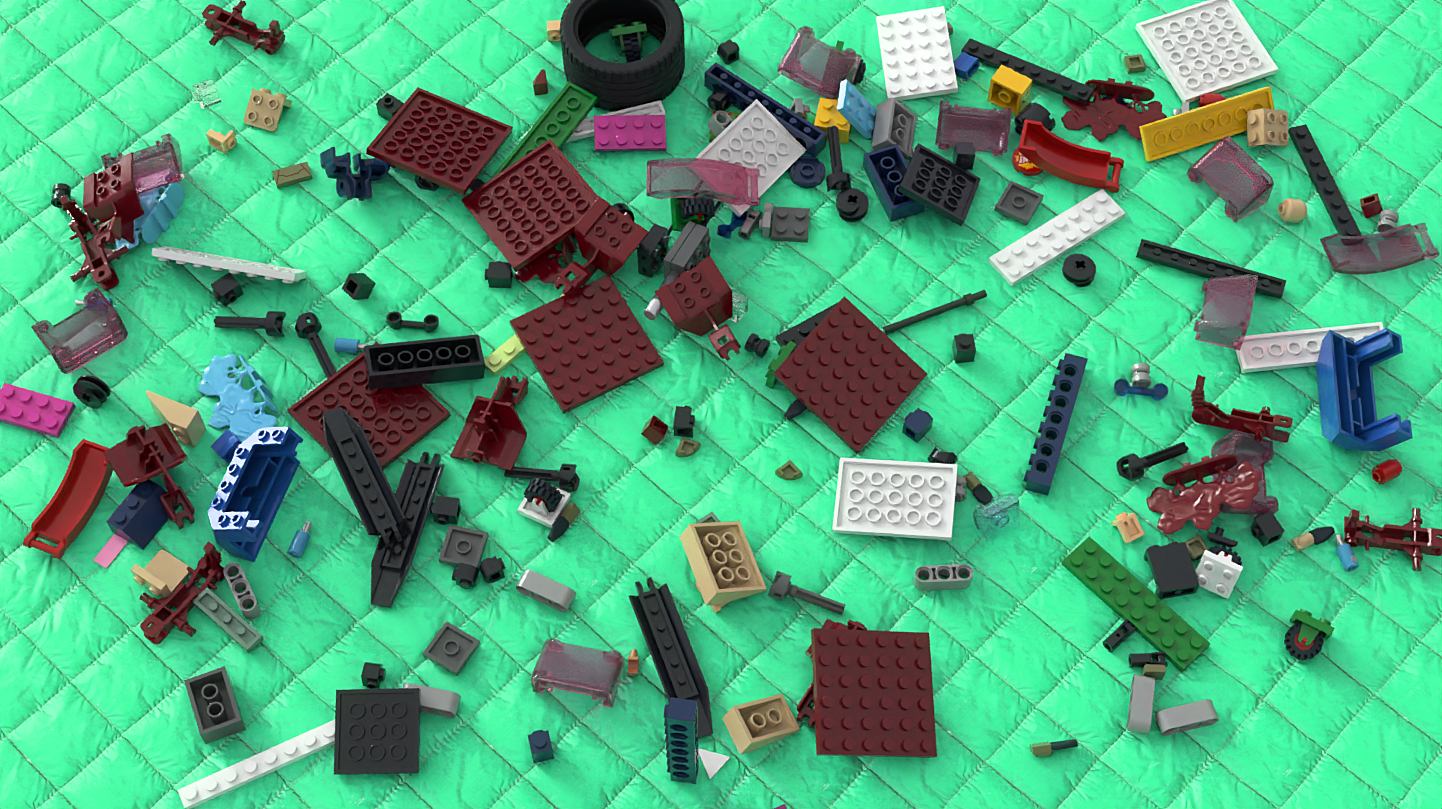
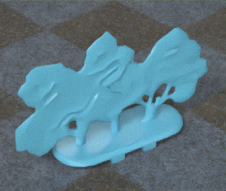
(155, 219)
(236, 404)

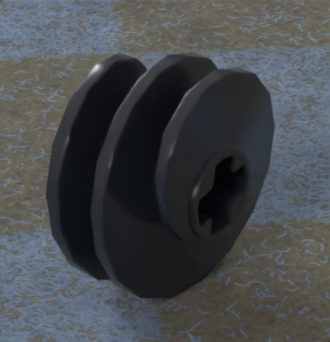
(852, 204)
(1079, 269)
(91, 391)

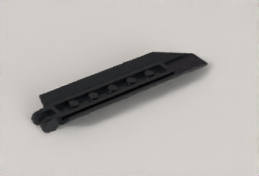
(362, 475)
(415, 498)
(671, 650)

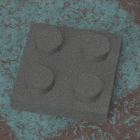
(1018, 202)
(790, 224)
(463, 546)
(451, 648)

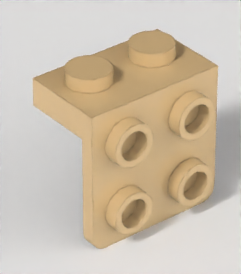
(265, 109)
(1267, 127)
(161, 574)

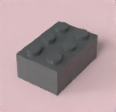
(214, 705)

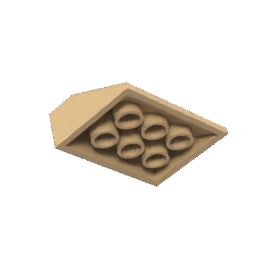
(722, 561)

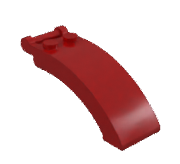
(1068, 160)
(73, 501)

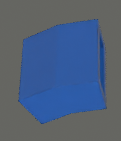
(965, 65)
(226, 445)

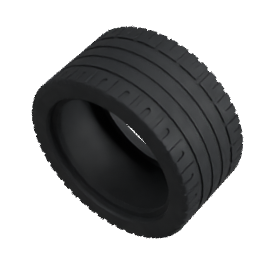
(630, 83)

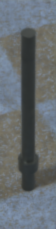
(967, 299)

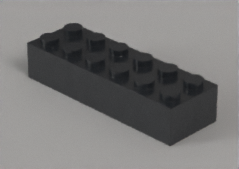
(424, 362)

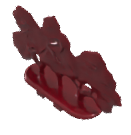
(1108, 113)
(547, 268)
(1202, 499)

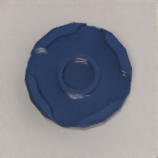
(807, 172)

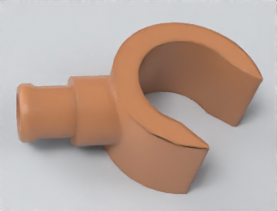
(633, 663)

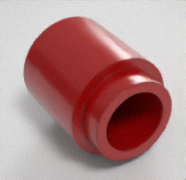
(1210, 99)
(1386, 471)

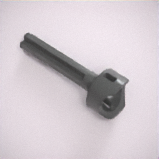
(782, 587)

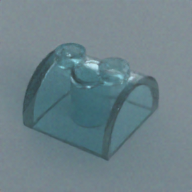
(997, 516)

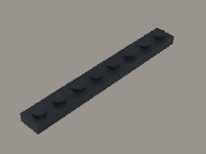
(1039, 75)
(1323, 181)
(1206, 267)

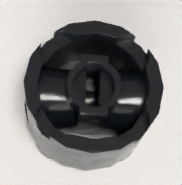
(1035, 113)

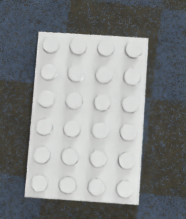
(916, 54)
(755, 142)
(895, 498)

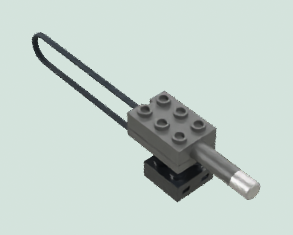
(684, 255)

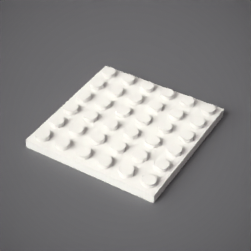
(1206, 49)

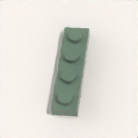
(228, 620)

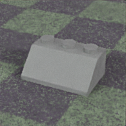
(894, 126)

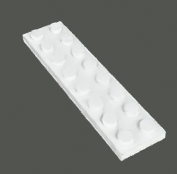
(1056, 237)
(235, 265)
(1293, 347)

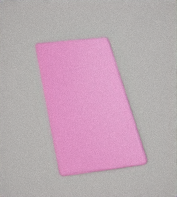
(110, 550)

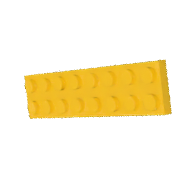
(1202, 124)

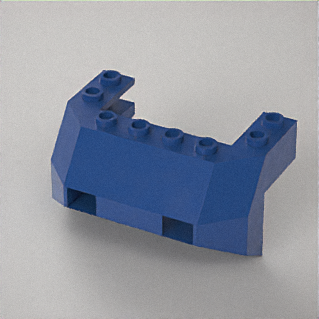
(1348, 392)
(253, 490)

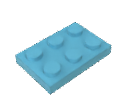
(856, 109)

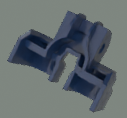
(349, 184)

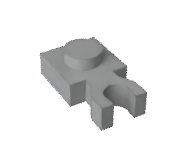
(765, 223)

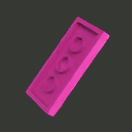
(629, 133)
(34, 410)

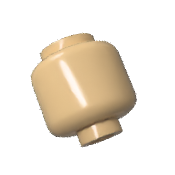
(1292, 210)

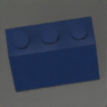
(140, 514)

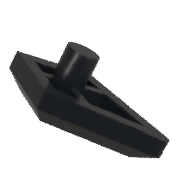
(1217, 538)

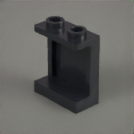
(1172, 570)

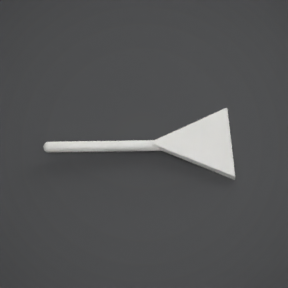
(712, 761)

